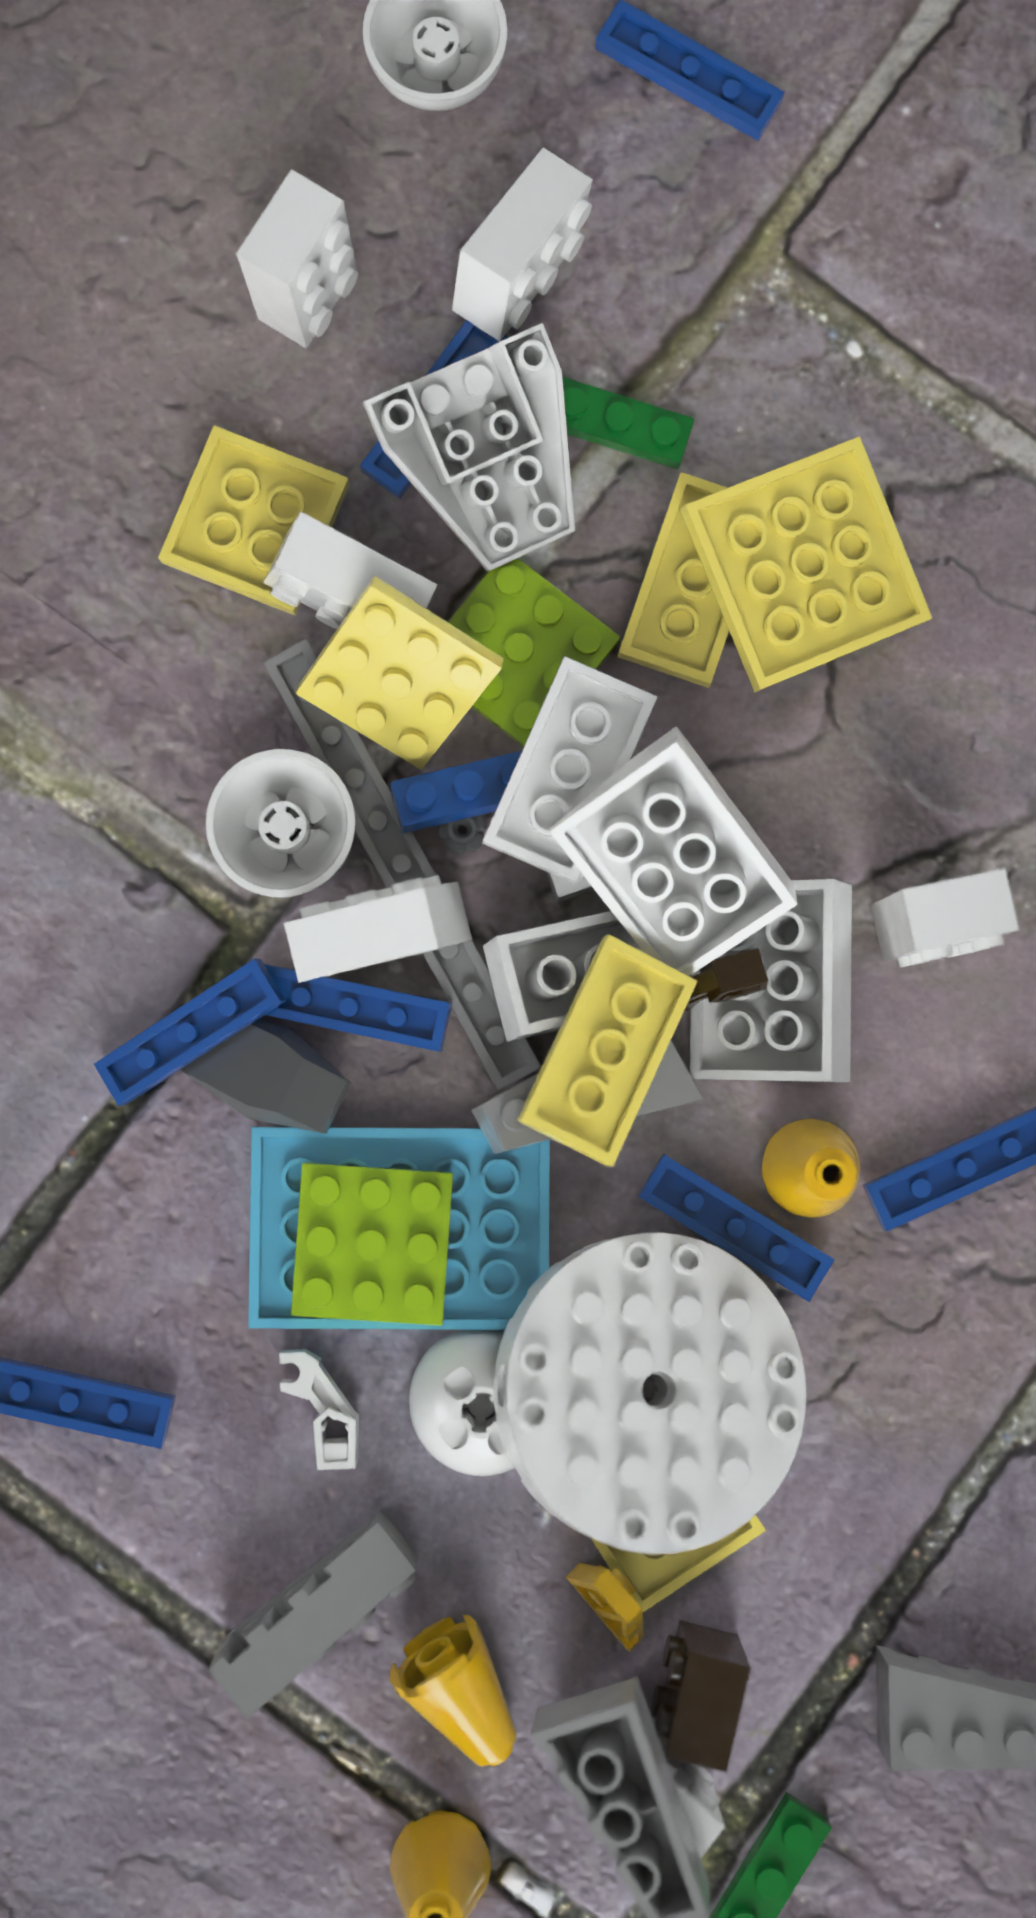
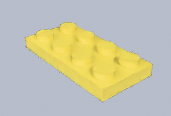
(676, 613)
(607, 1050)

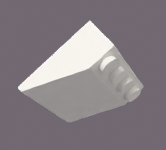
(675, 857)
(804, 1016)

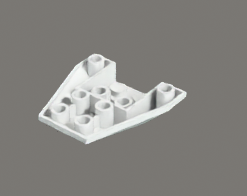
(487, 446)

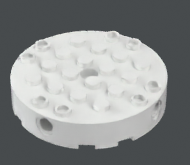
(711, 1436)

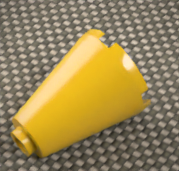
(795, 1166)
(457, 1689)
(440, 1866)

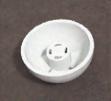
(459, 35)
(278, 795)
(452, 1377)

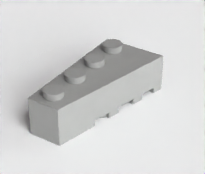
(498, 1116)
(313, 1613)
(952, 1716)
(621, 1779)

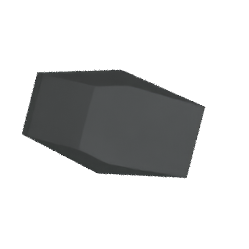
(272, 1077)

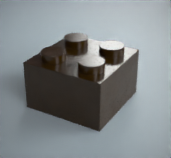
(701, 1695)

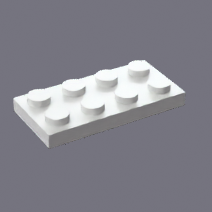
(574, 747)

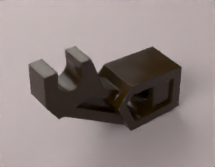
(729, 978)

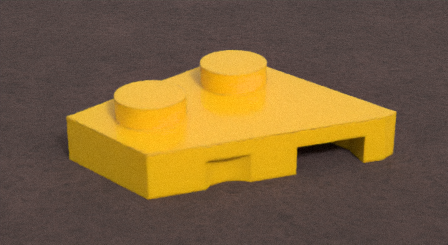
(610, 1598)

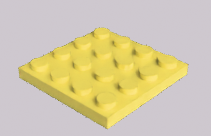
(806, 563)

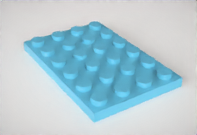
(495, 1217)

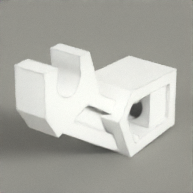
(319, 1387)

